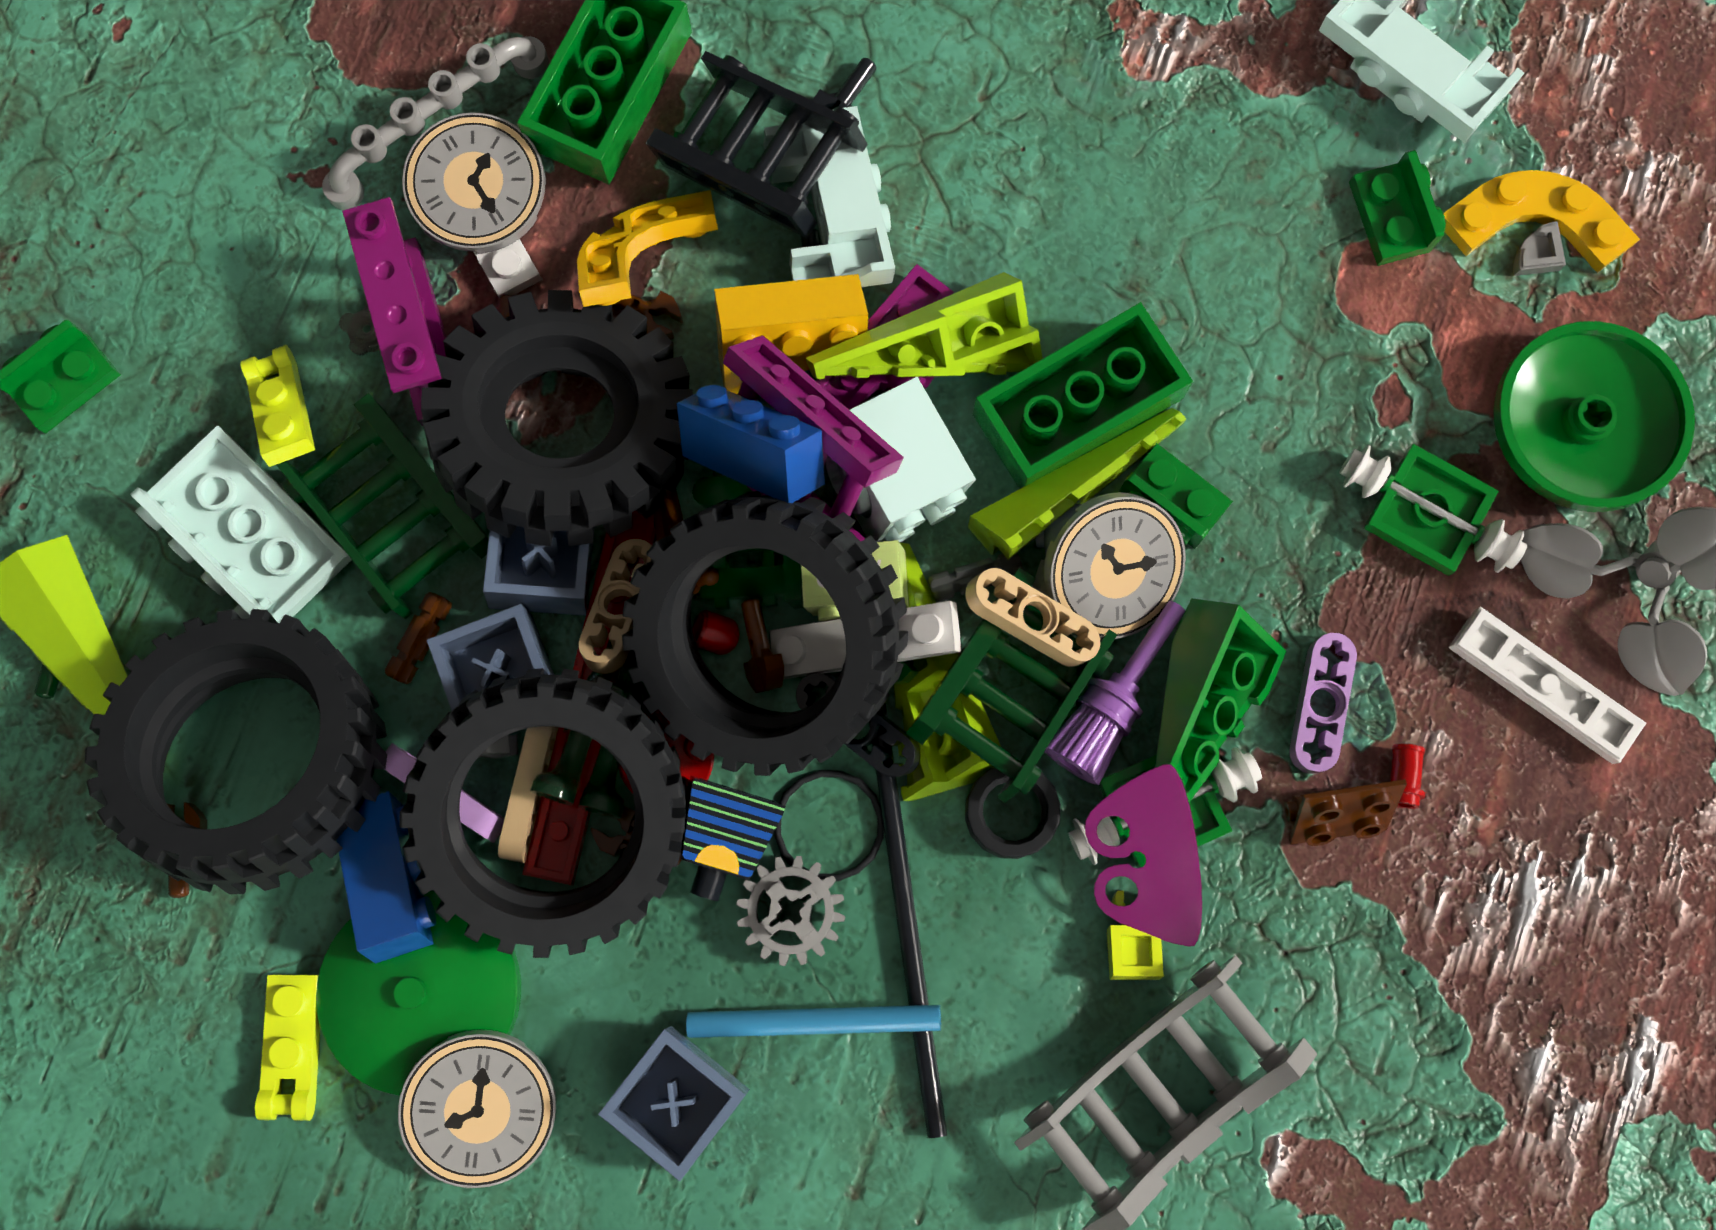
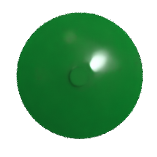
(1594, 416)
(397, 1010)

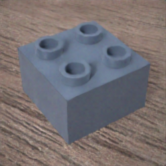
(537, 575)
(486, 651)
(674, 1102)

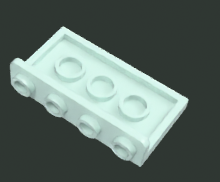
(241, 529)

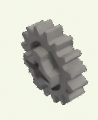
(777, 892)

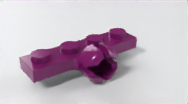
(914, 292)

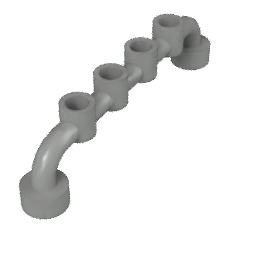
(408, 117)

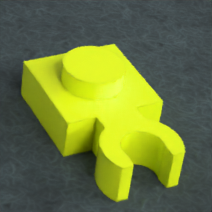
(1132, 952)

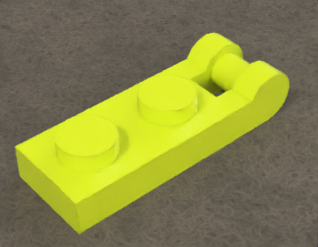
(278, 406)
(289, 1048)

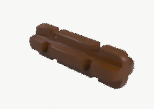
(414, 641)

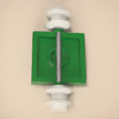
(1432, 510)
(1205, 808)

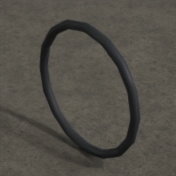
(875, 802)

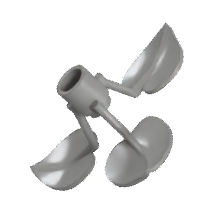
(1656, 654)

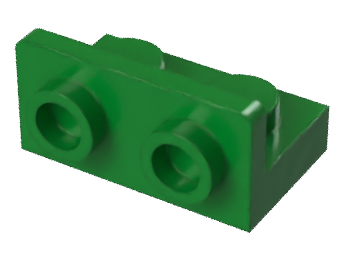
(1398, 209)
(56, 375)
(1180, 492)

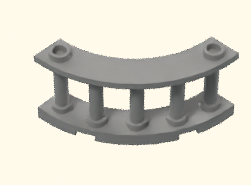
(1190, 1134)

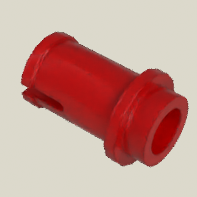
(1407, 765)

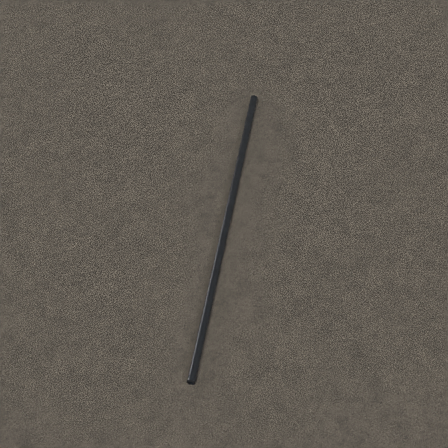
(906, 916)

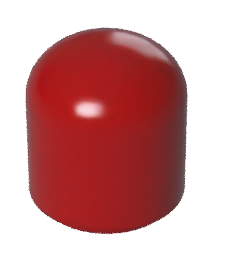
(715, 633)

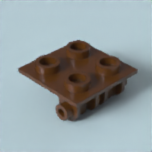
(1343, 812)

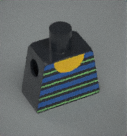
(725, 833)

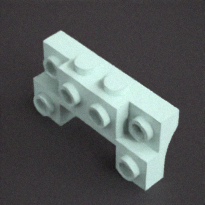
(1416, 65)
(846, 209)

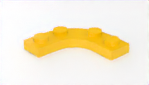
(1541, 198)
(606, 259)

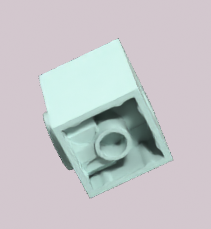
(930, 476)

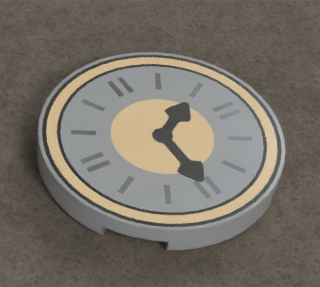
(474, 182)
(1116, 563)
(477, 1109)

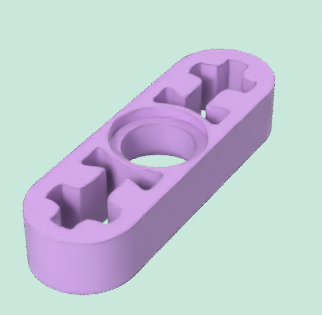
(1341, 692)
(472, 811)

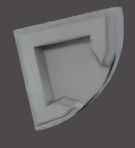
(1540, 252)

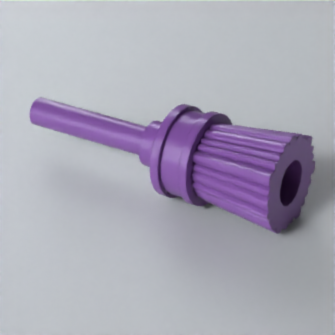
(1109, 708)

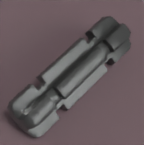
(946, 585)

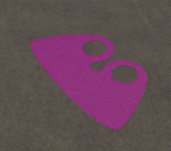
(1165, 833)

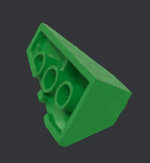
(1214, 675)

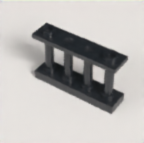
(753, 186)

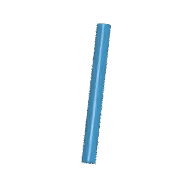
(813, 1021)

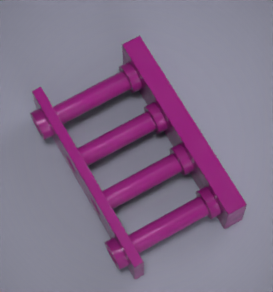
(397, 298)
(794, 393)

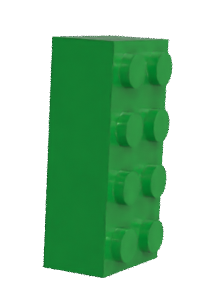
(604, 82)
(1082, 396)

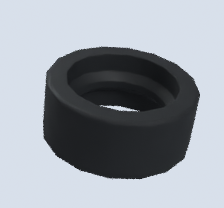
(1008, 848)

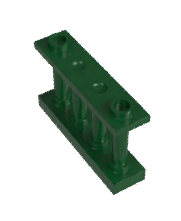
(403, 464)
(966, 679)

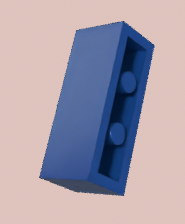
(751, 443)
(381, 890)

